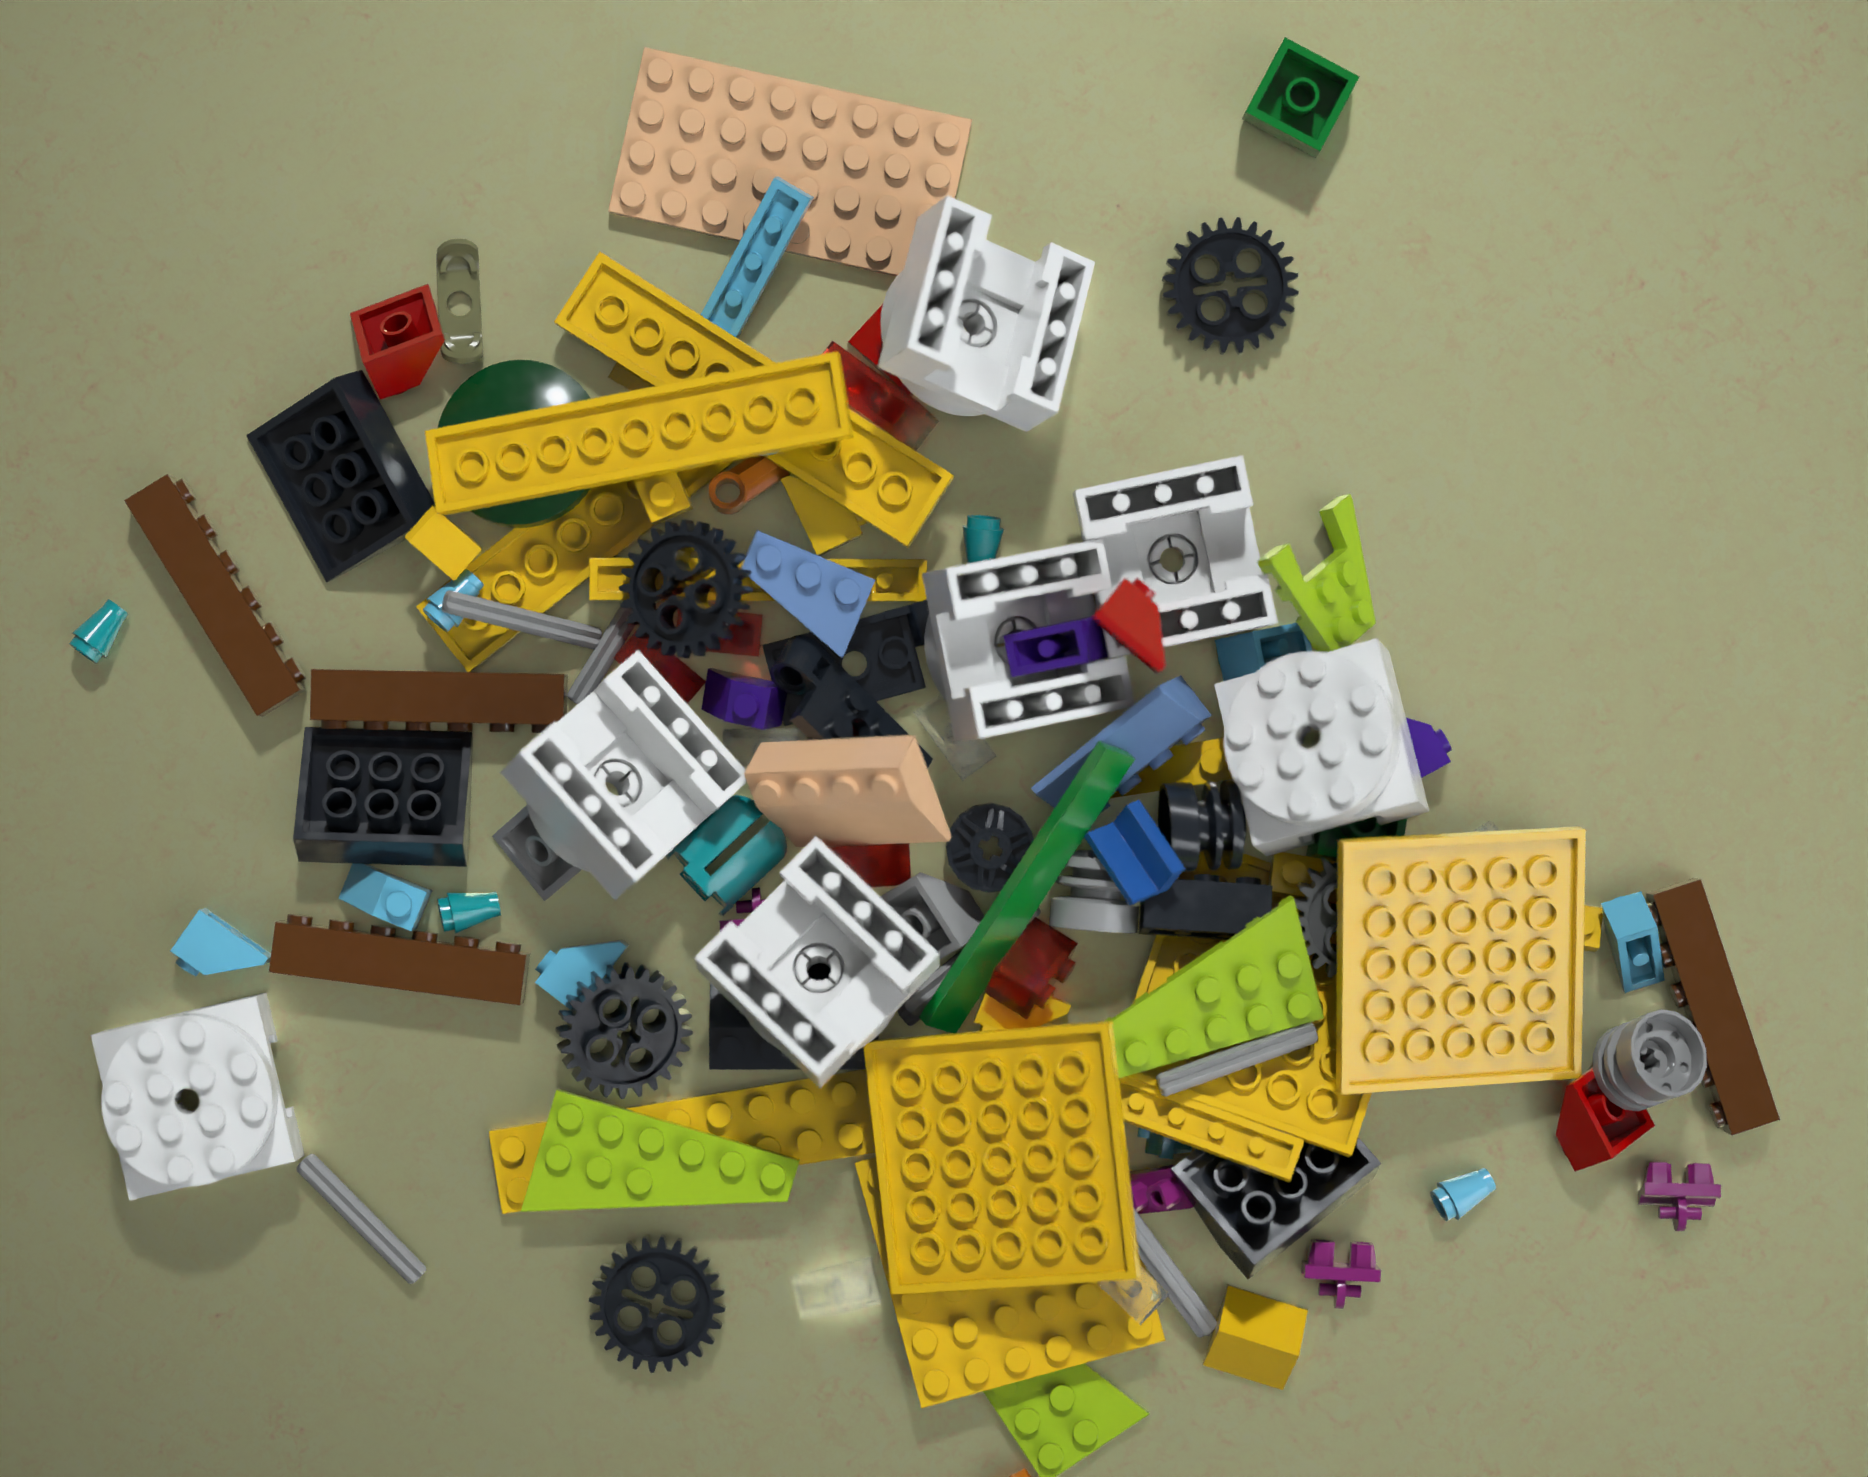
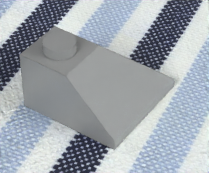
(533, 856)
(936, 911)

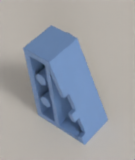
(810, 588)

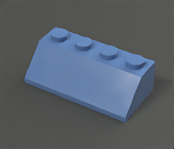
(1144, 730)

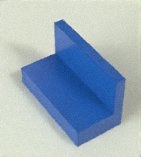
(1135, 854)

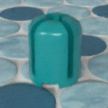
(744, 867)

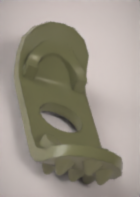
(459, 272)

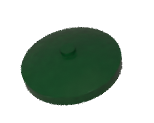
(507, 390)

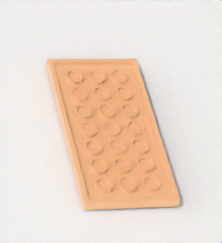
(716, 135)

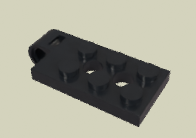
(889, 649)
(832, 696)

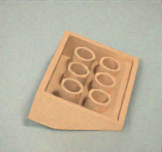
(847, 791)

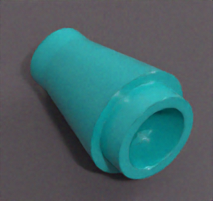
(982, 537)
(99, 632)
(466, 910)

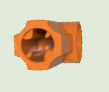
(751, 477)

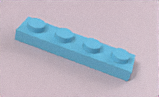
(757, 256)

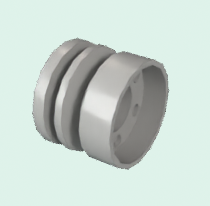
(1093, 900)
(1649, 1060)

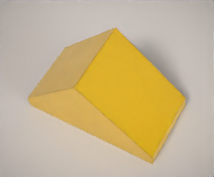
(443, 543)

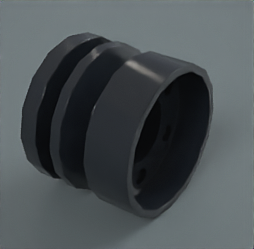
(980, 824)
(1207, 826)

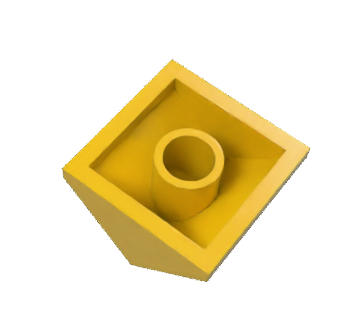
(1256, 1337)

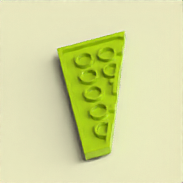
(1223, 997)
(626, 1159)
(1064, 1415)

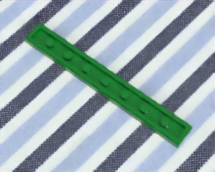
(1027, 887)

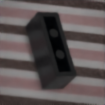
(1205, 907)

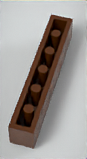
(216, 595)
(437, 697)
(399, 961)
(1712, 1005)

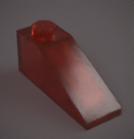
(883, 402)

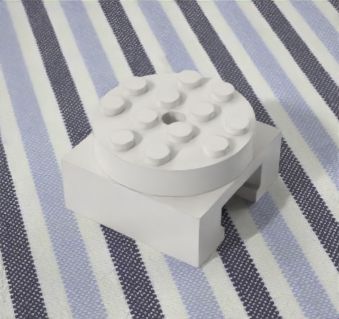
(1015, 315)
(1205, 518)
(1011, 594)
(650, 749)
(1355, 771)
(809, 919)
(229, 1064)

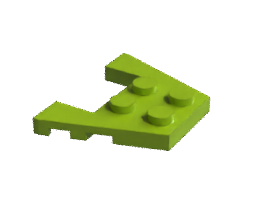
(1335, 594)

